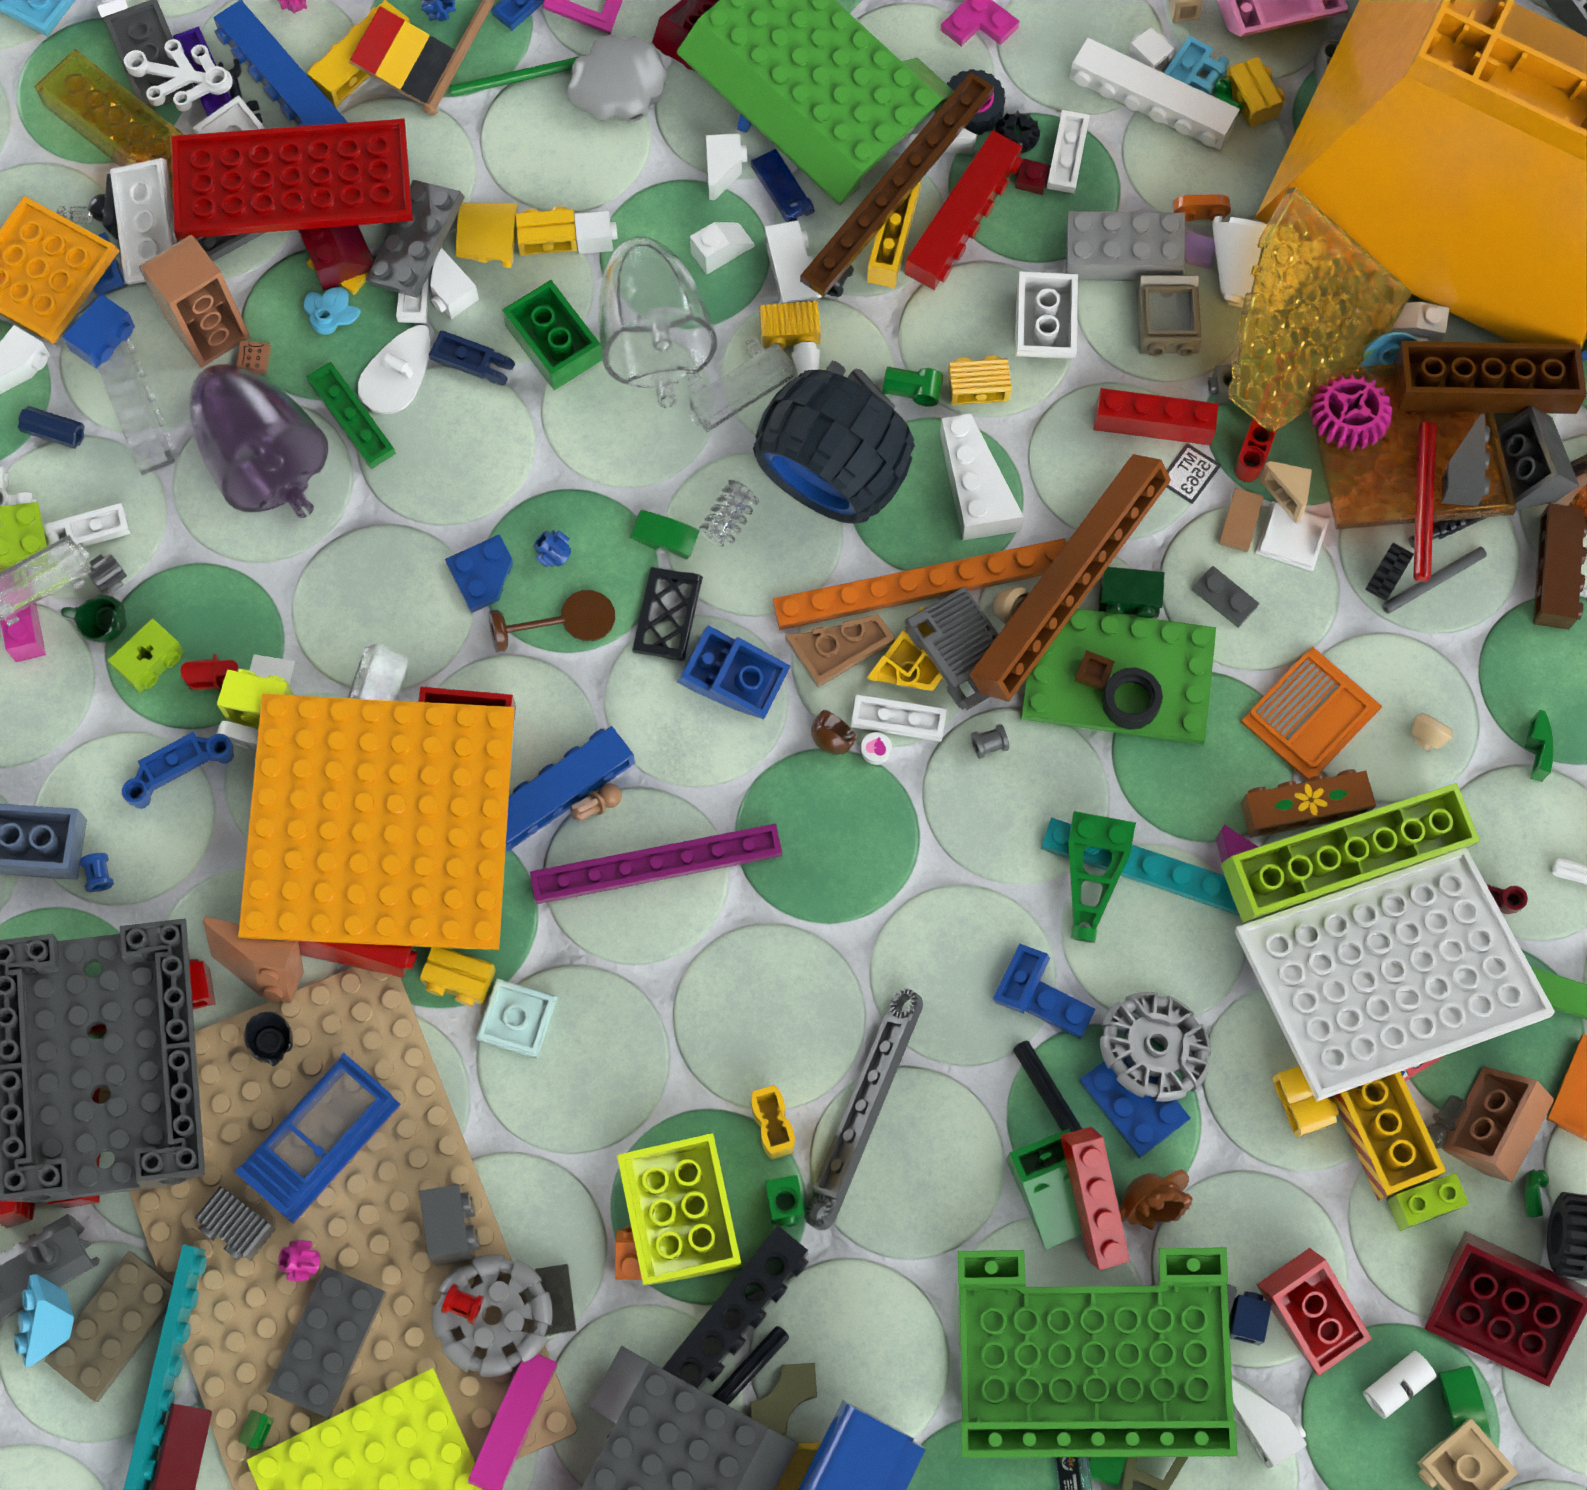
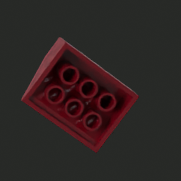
(1507, 1309)

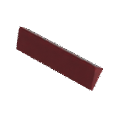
(182, 1448)

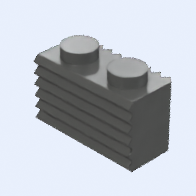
(235, 1224)

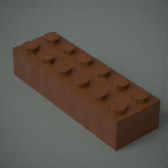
(1489, 377)

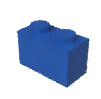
(99, 331)

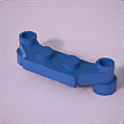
(174, 762)

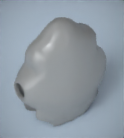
(617, 78)

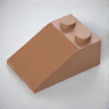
(264, 965)

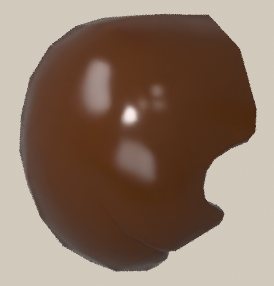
(832, 733)

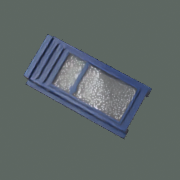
(318, 1138)

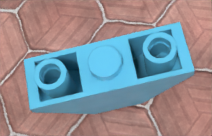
(44, 1320)

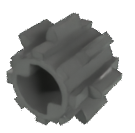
(106, 573)

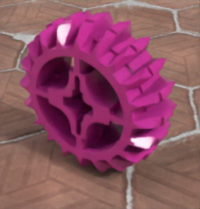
(1350, 417)

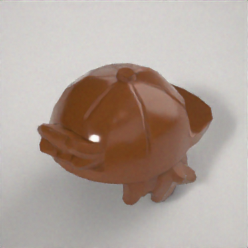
(1155, 1199)

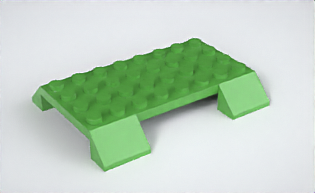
(813, 84)
(1096, 1363)

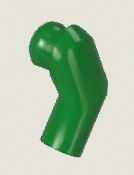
(1224, 92)
(1532, 1193)

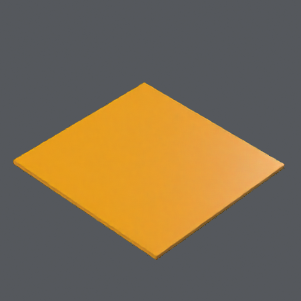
(378, 822)

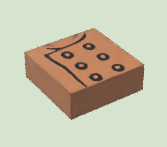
(254, 356)

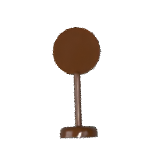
(584, 615)

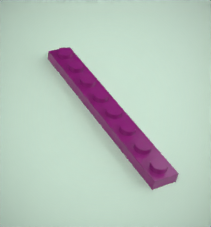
(655, 864)

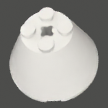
(1236, 254)

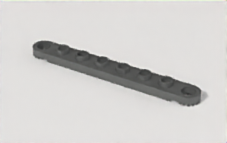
(863, 1109)

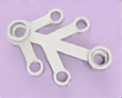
(180, 75)

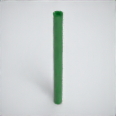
(512, 77)

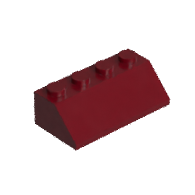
(336, 253)

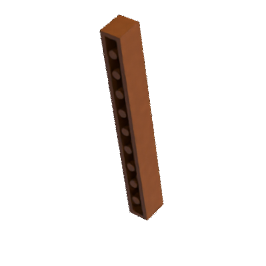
(1070, 577)

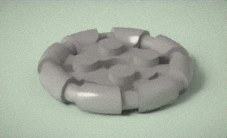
(1146, 1060)
(511, 1324)

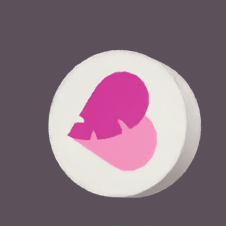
(876, 748)

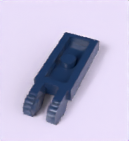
(470, 357)

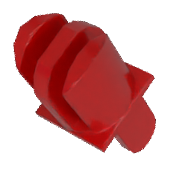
(207, 673)

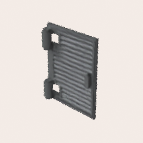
(956, 641)

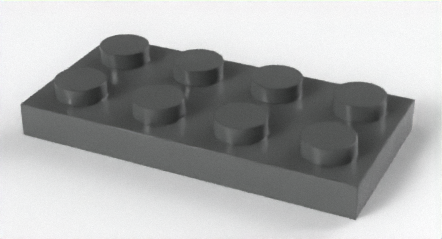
(147, 31)
(414, 245)
(326, 1342)

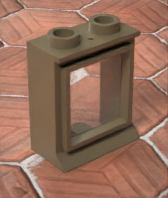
(1169, 314)

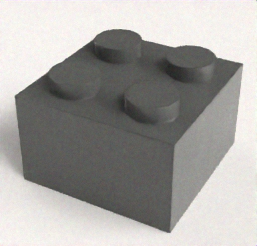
(448, 1224)

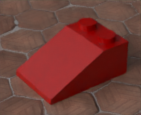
(1314, 1310)

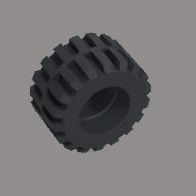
(1568, 1235)

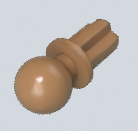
(608, 796)

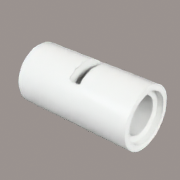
(1399, 1384)

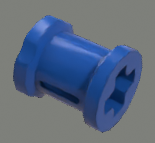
(96, 872)

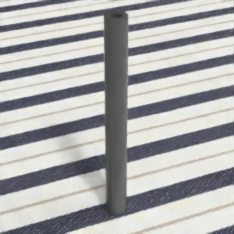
(1435, 579)

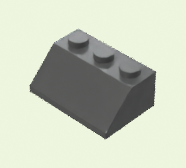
(1536, 459)

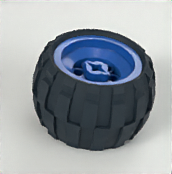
(834, 446)

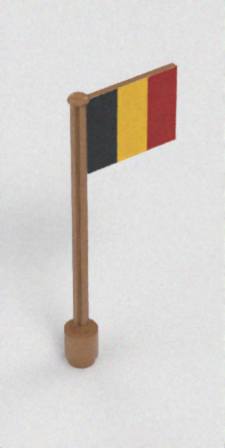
(412, 58)

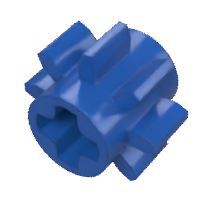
(438, 9)
(552, 548)

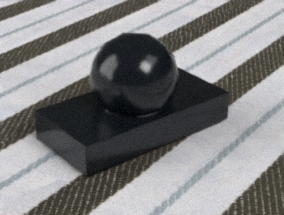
(103, 209)

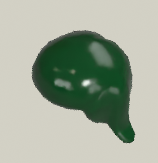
(98, 618)

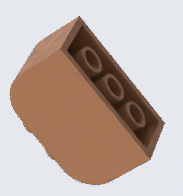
(195, 300)

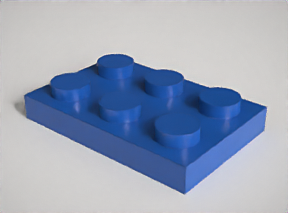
(1137, 1119)

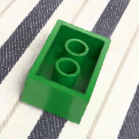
(552, 334)

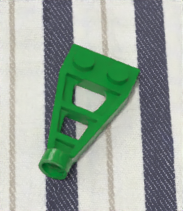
(1104, 834)

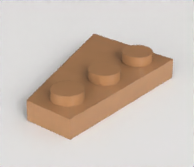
(839, 648)

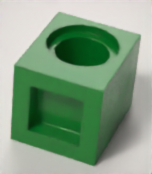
(784, 1186)

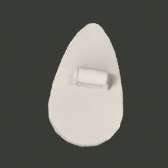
(396, 372)

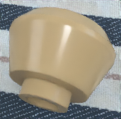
(1008, 602)
(1430, 732)

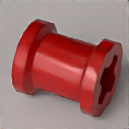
(462, 1304)

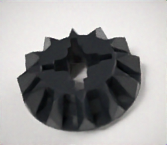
(1030, 130)

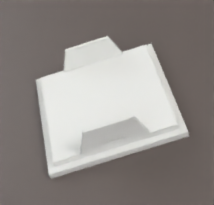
(1292, 541)

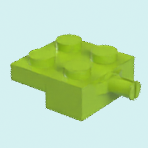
(20, 533)

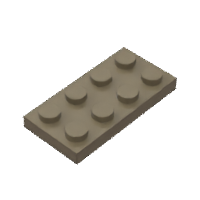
(112, 1326)

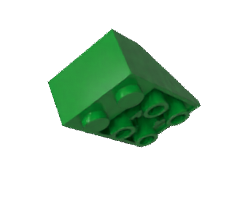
(1046, 1189)

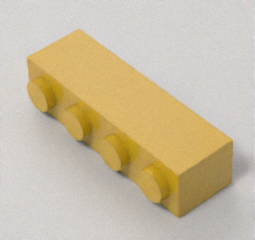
(333, 73)
(891, 243)

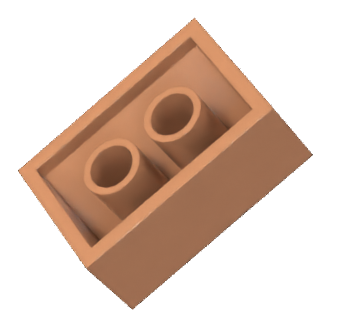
(1499, 1123)

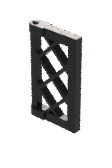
(650, 597)

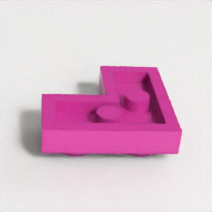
(979, 15)

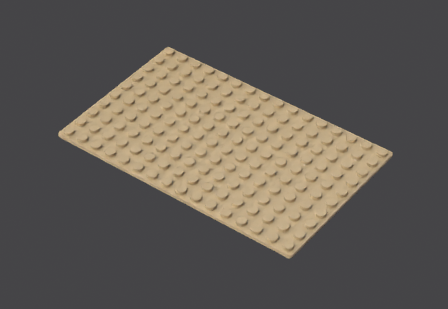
(360, 1224)

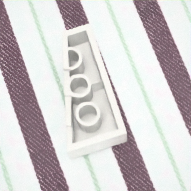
(977, 485)

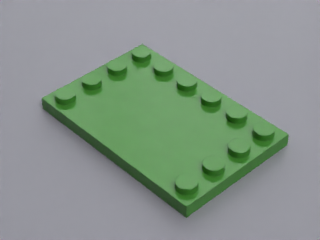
(1169, 650)

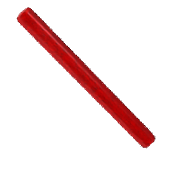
(1424, 502)

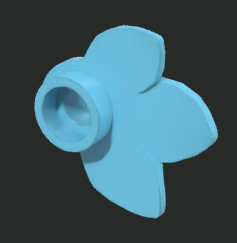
(330, 310)

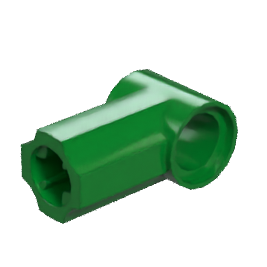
(921, 386)

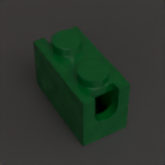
(1131, 592)

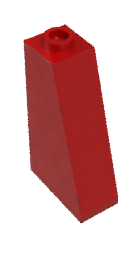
(377, 958)

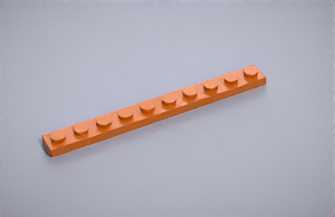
(915, 584)

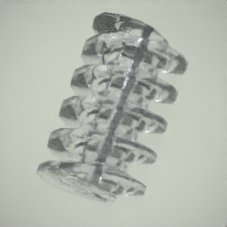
(727, 513)

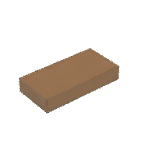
(1241, 520)

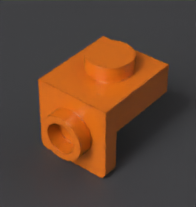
(626, 1256)

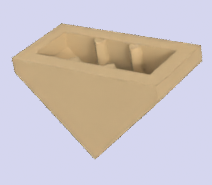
(1288, 486)

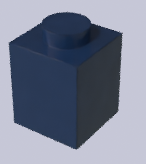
(1249, 1318)

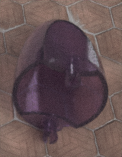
(255, 439)

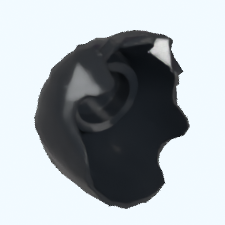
(268, 1037)

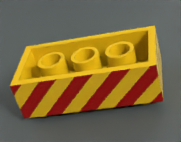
(1389, 1135)

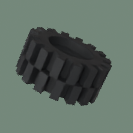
(1389, 571)

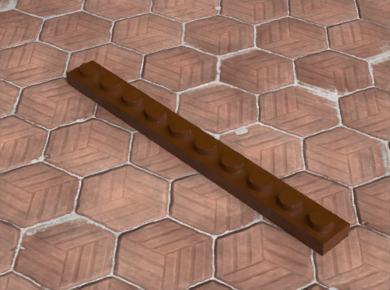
(896, 184)

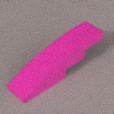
(512, 1423)

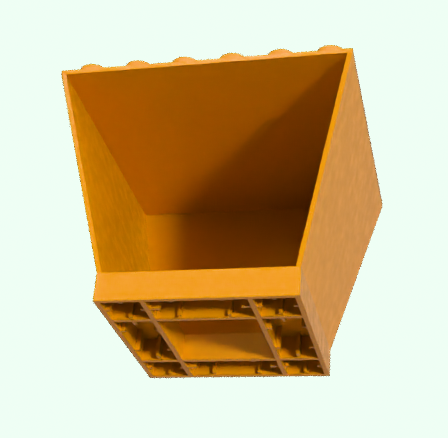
(1457, 159)

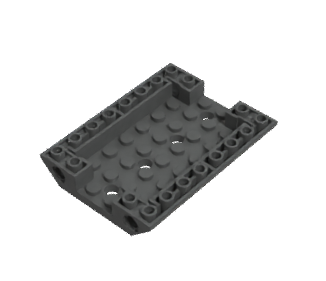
(53, 1068)

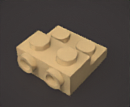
(1466, 1462)

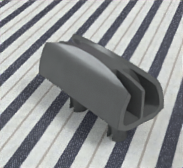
(52, 1254)

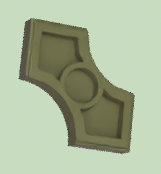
(795, 1386)

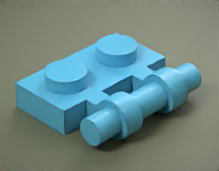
(1191, 60)

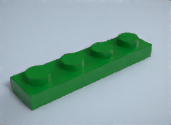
(350, 415)

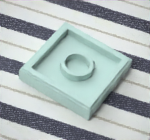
(516, 1018)

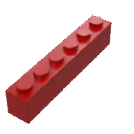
(963, 210)

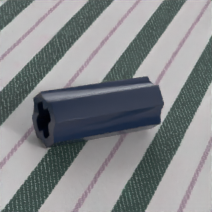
(51, 427)

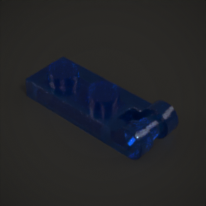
(781, 186)

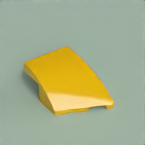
(487, 232)
(906, 664)

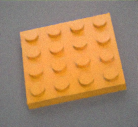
(47, 268)

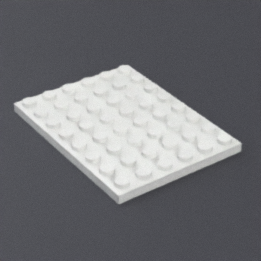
(1393, 973)

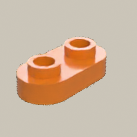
(1202, 206)

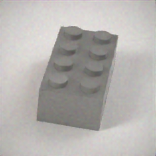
(1124, 244)

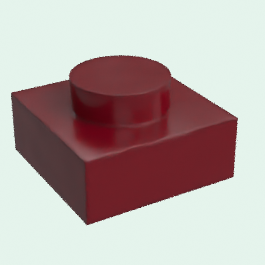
(1033, 176)

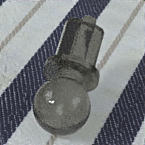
(1446, 1120)

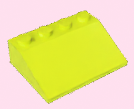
(679, 1210)

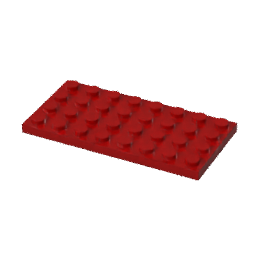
(290, 178)

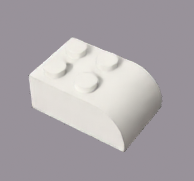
(1046, 315)

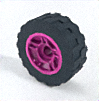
(993, 108)

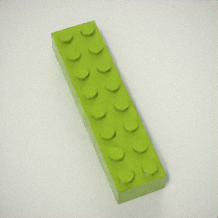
(1349, 852)

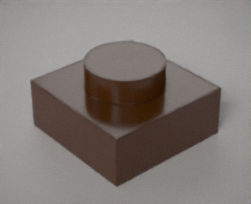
(1094, 671)

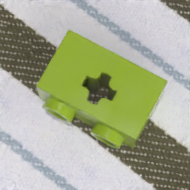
(149, 641)
(1427, 1202)

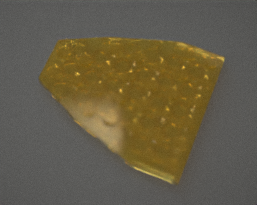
(1307, 312)

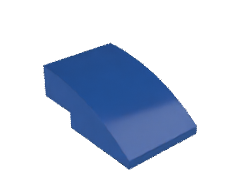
(733, 673)

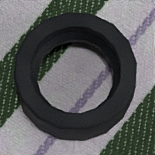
(1139, 677)

